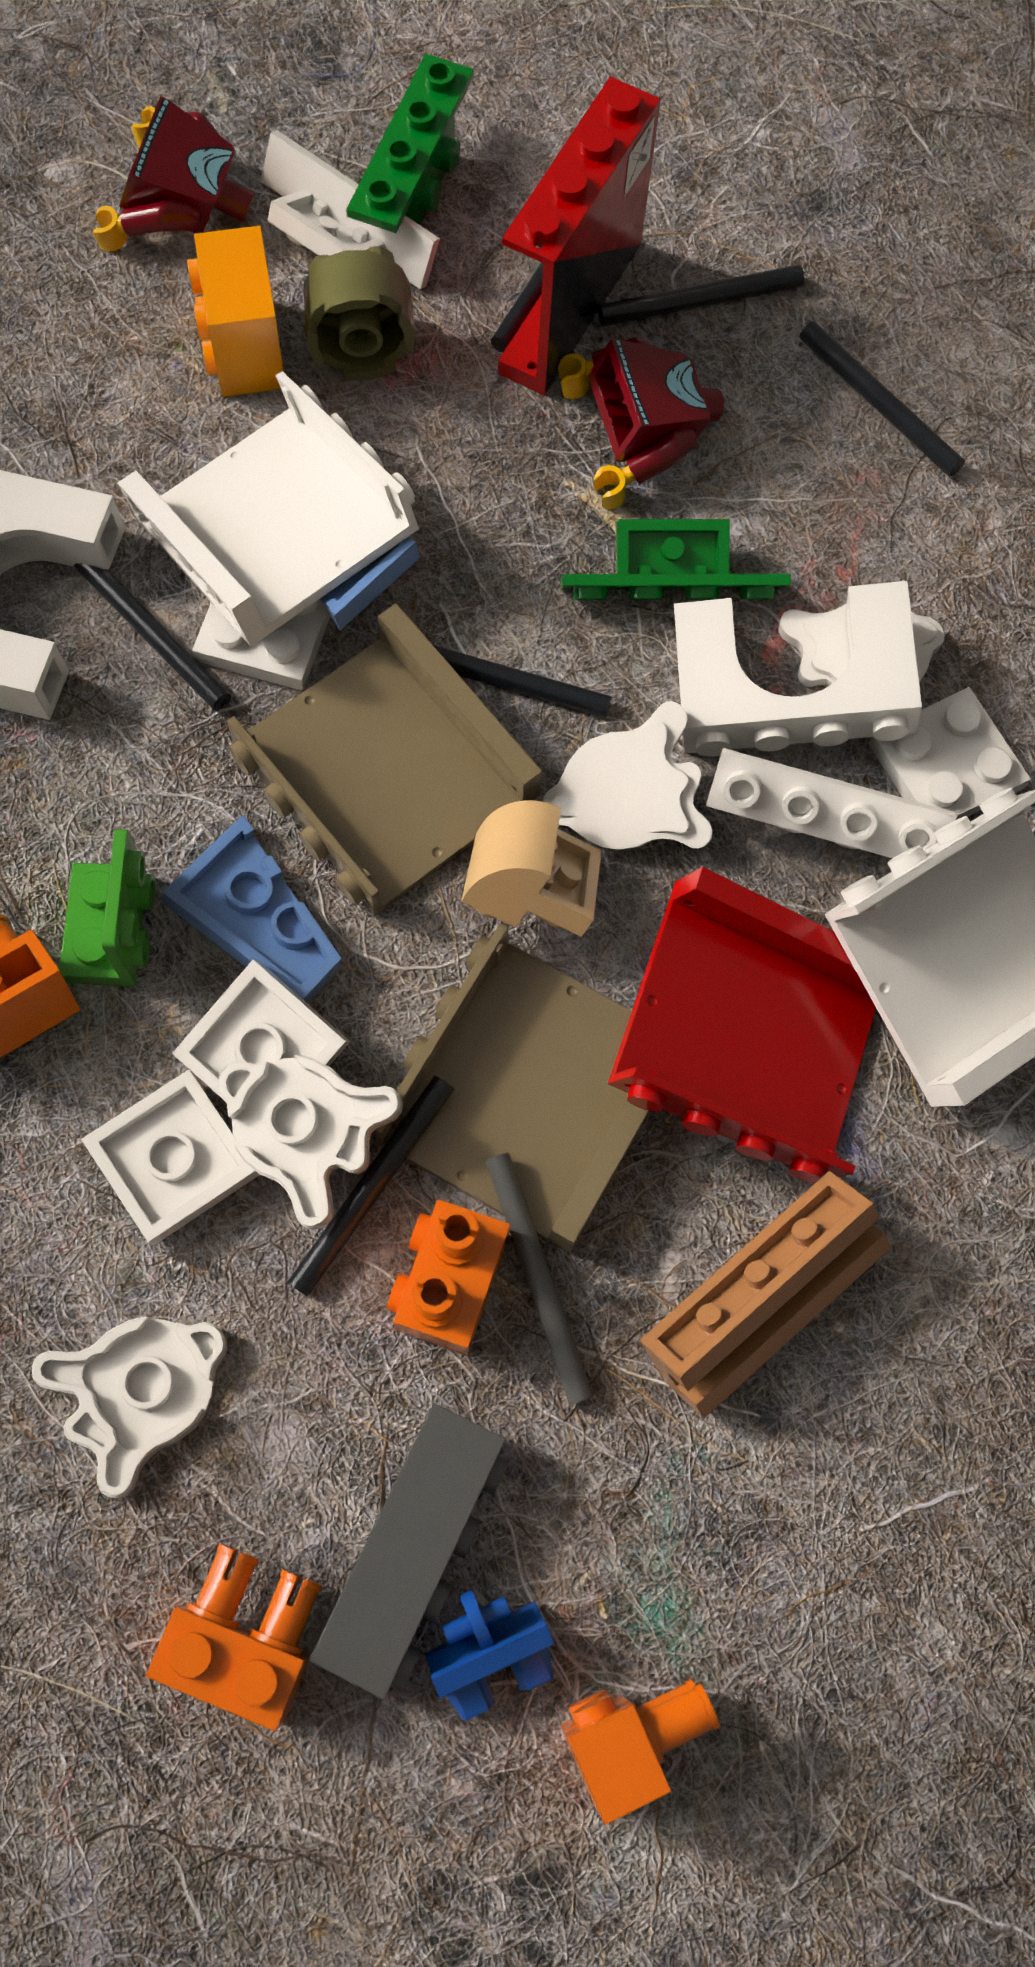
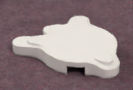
(825, 643)
(630, 790)
(301, 1123)
(135, 1392)

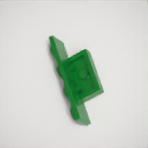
(415, 149)
(673, 556)

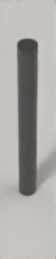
(539, 1279)

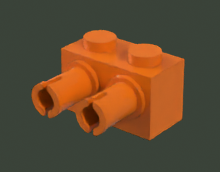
(30, 989)
(449, 1276)
(226, 1664)
(624, 1744)

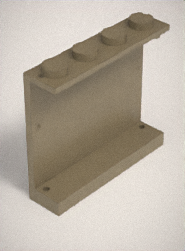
(386, 764)
(529, 1082)

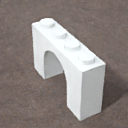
(53, 525)
(870, 699)

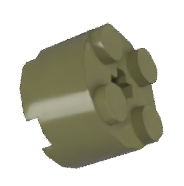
(358, 312)

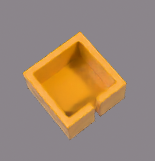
(236, 310)

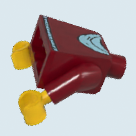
(173, 179)
(647, 407)

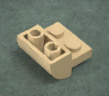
(532, 866)

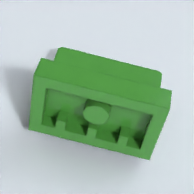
(106, 917)

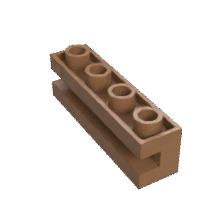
(766, 1293)

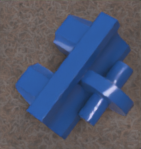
(485, 1643)

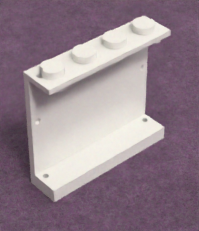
(279, 515)
(953, 950)

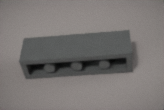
(408, 1552)

